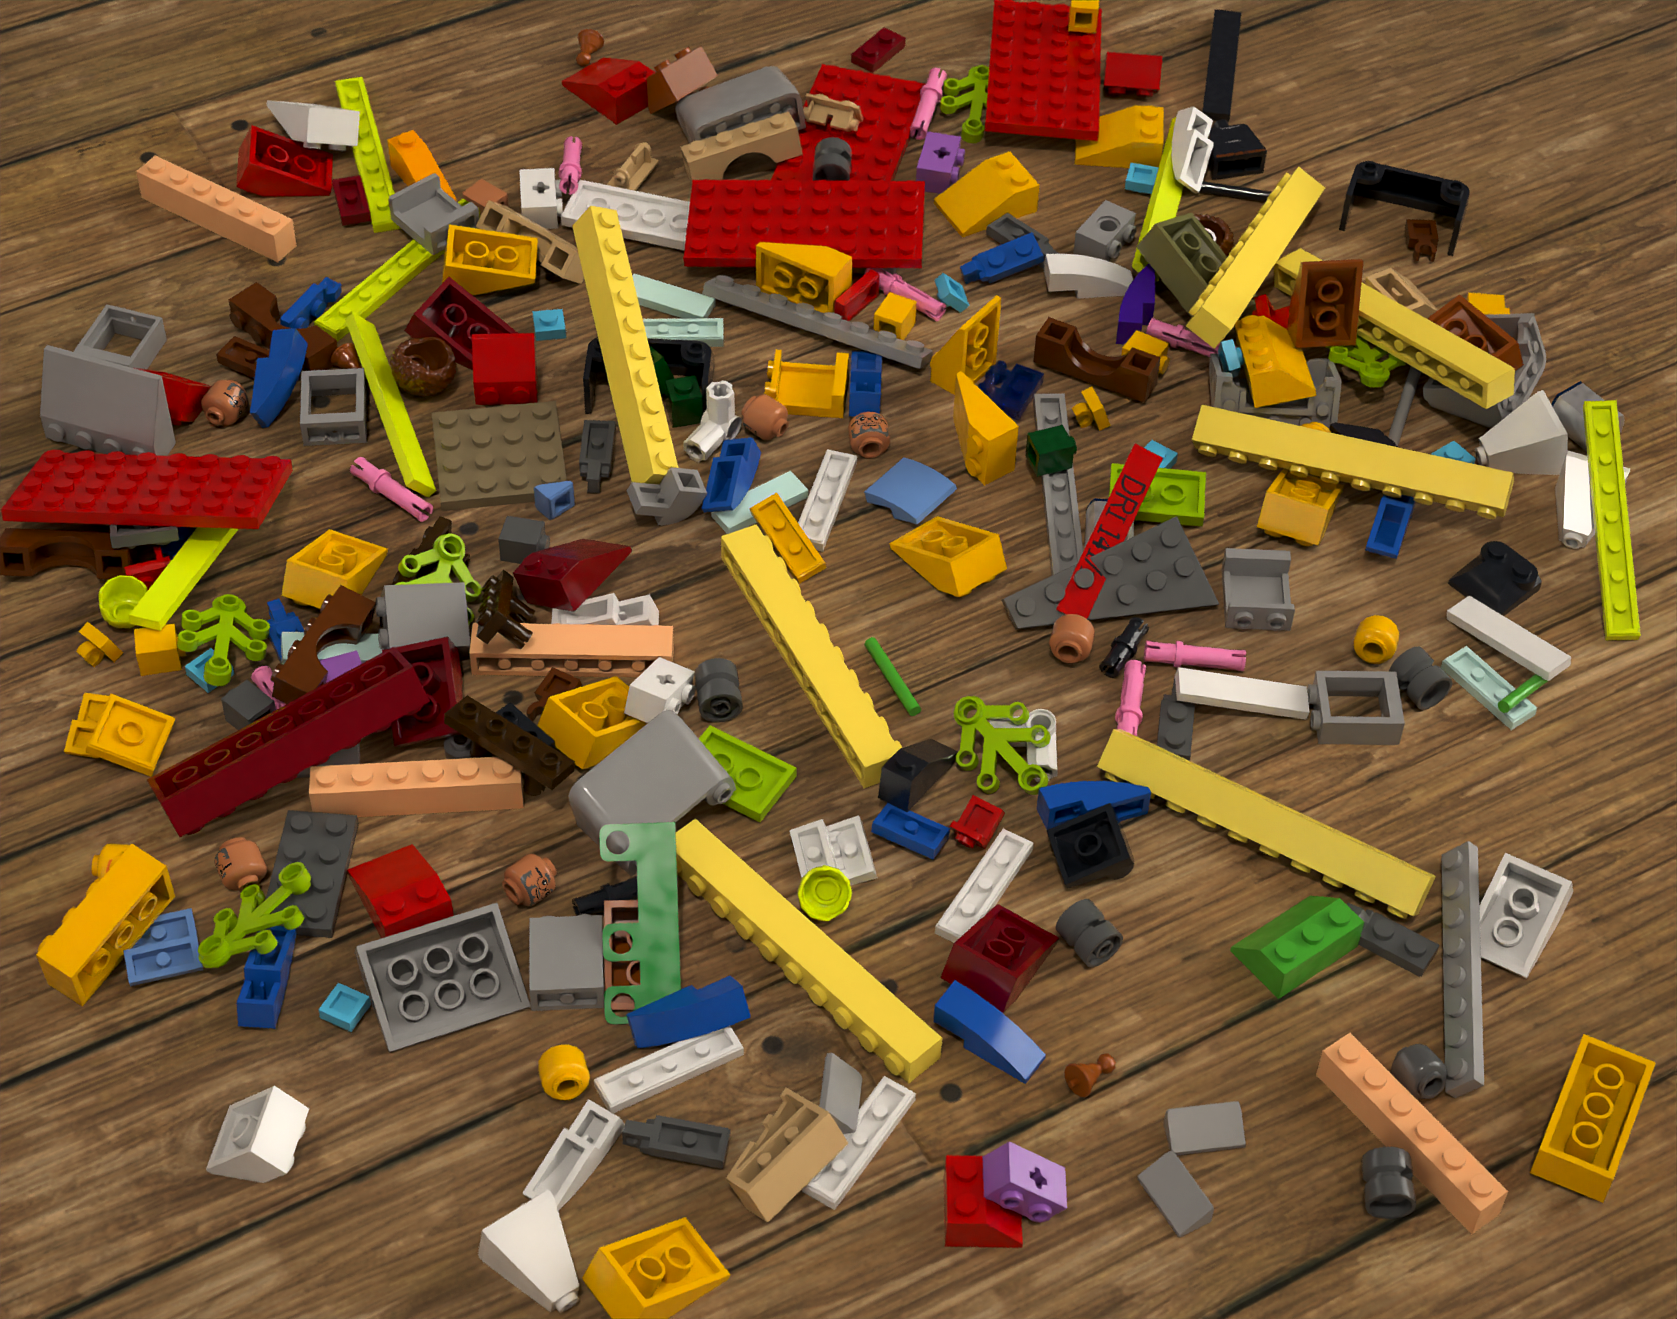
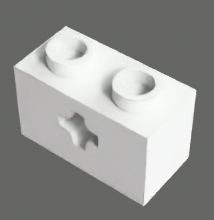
(539, 196)
(659, 689)

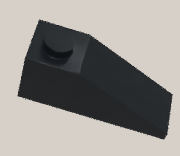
(914, 772)

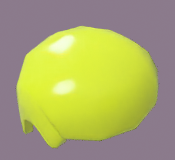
(119, 598)
(824, 893)

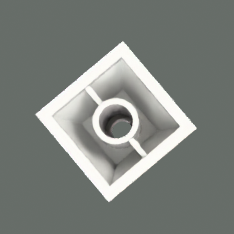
(1526, 440)
(1575, 501)
(533, 1253)

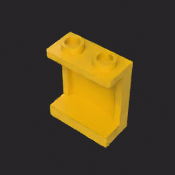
(809, 387)

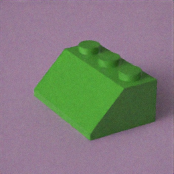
(1300, 943)

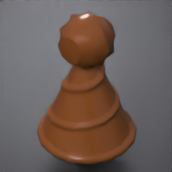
(589, 42)
(346, 357)
(1082, 1076)

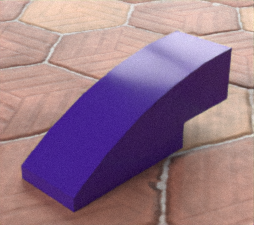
(1137, 305)

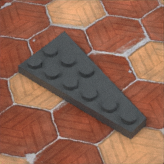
(1142, 577)

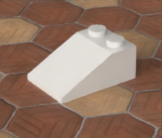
(317, 124)
(1520, 914)

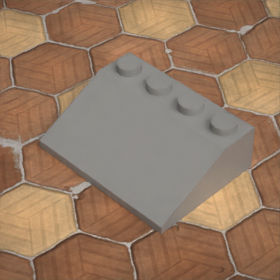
(103, 405)
(442, 977)

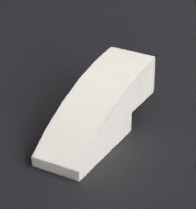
(1191, 147)
(1086, 275)
(610, 611)
(576, 1154)

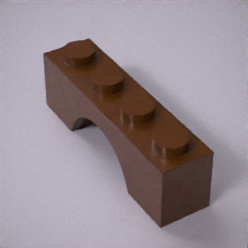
(258, 313)
(1063, 350)
(33, 550)
(341, 620)

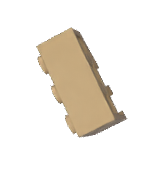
(786, 1155)

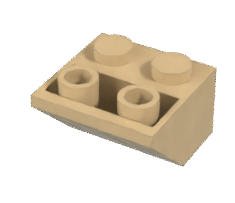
(1401, 290)

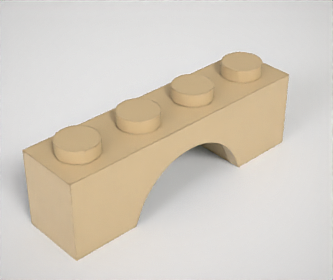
(772, 136)
(552, 250)

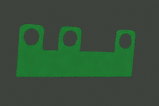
(657, 928)

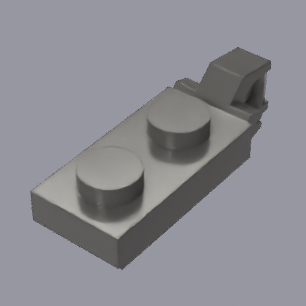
(1010, 228)
(596, 452)
(1176, 725)
(1395, 942)
(679, 1140)

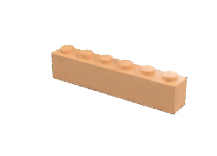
(216, 208)
(574, 649)
(416, 787)
(1405, 1123)

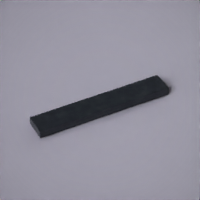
(1221, 65)

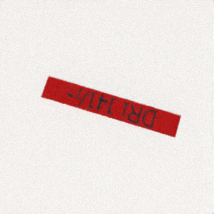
(1112, 526)

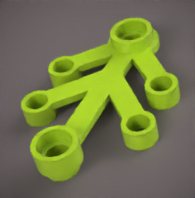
(972, 129)
(1371, 371)
(445, 563)
(227, 610)
(997, 741)
(219, 947)

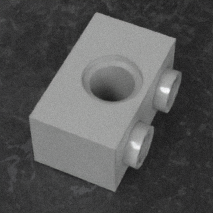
(1105, 232)

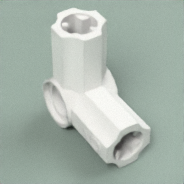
(716, 424)
(1043, 757)

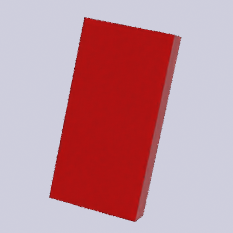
(858, 296)

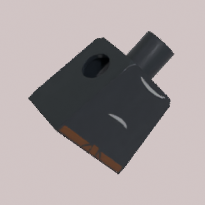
(1235, 151)

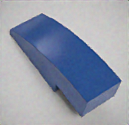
(277, 375)
(865, 383)
(731, 474)
(1390, 525)
(1071, 799)
(266, 982)
(689, 1013)
(988, 1032)

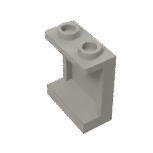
(427, 211)
(1257, 589)
(422, 614)
(566, 962)

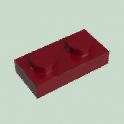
(878, 50)
(351, 200)

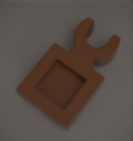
(1423, 237)
(553, 684)

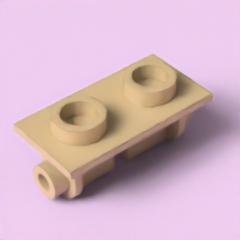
(844, 114)
(635, 168)

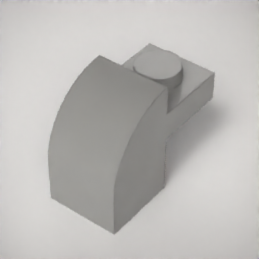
(672, 500)

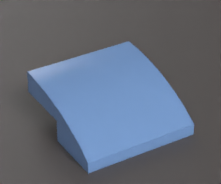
(910, 490)
(165, 949)

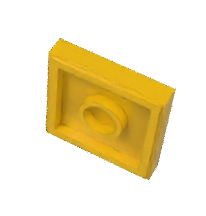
(130, 735)

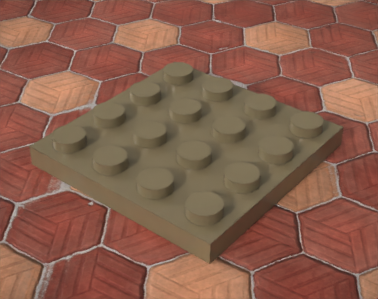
(497, 454)

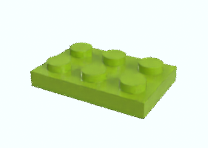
(1171, 495)
(756, 774)

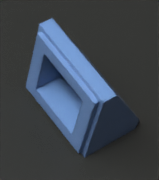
(554, 498)

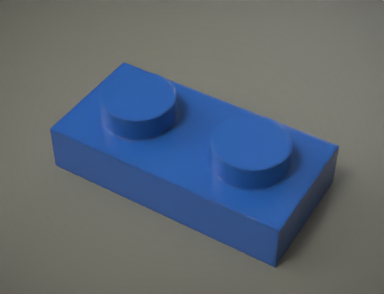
(911, 830)

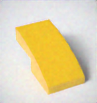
(84, 726)

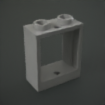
(121, 321)
(350, 426)
(1350, 729)

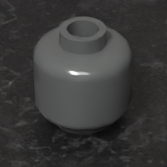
(1419, 1071)

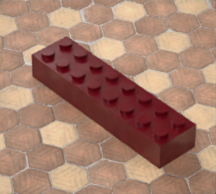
(288, 741)

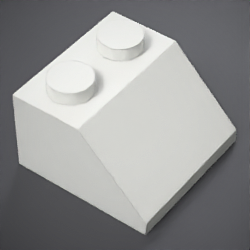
(259, 1137)

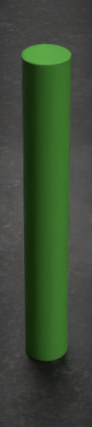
(892, 676)
(1521, 693)

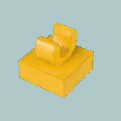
(1091, 410)
(97, 646)

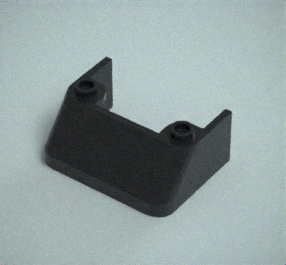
(1408, 190)
(681, 356)

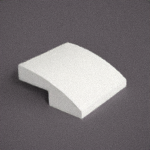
(837, 846)

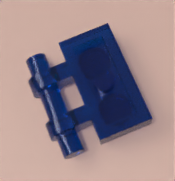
(1016, 389)

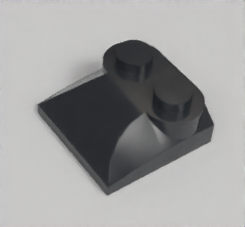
(1498, 578)
(1091, 847)

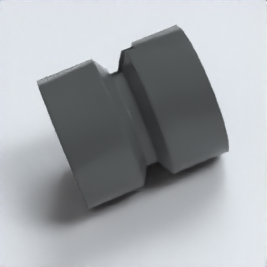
(832, 160)
(1423, 683)
(718, 690)
(1091, 935)
(1389, 1182)

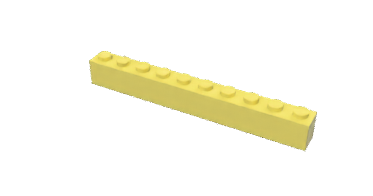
(1253, 256)
(1417, 341)
(624, 346)
(1353, 461)
(809, 653)
(1268, 823)
(805, 954)

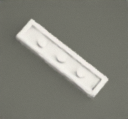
(827, 496)
(1508, 638)
(1241, 693)
(985, 885)
(667, 1068)
(875, 1123)

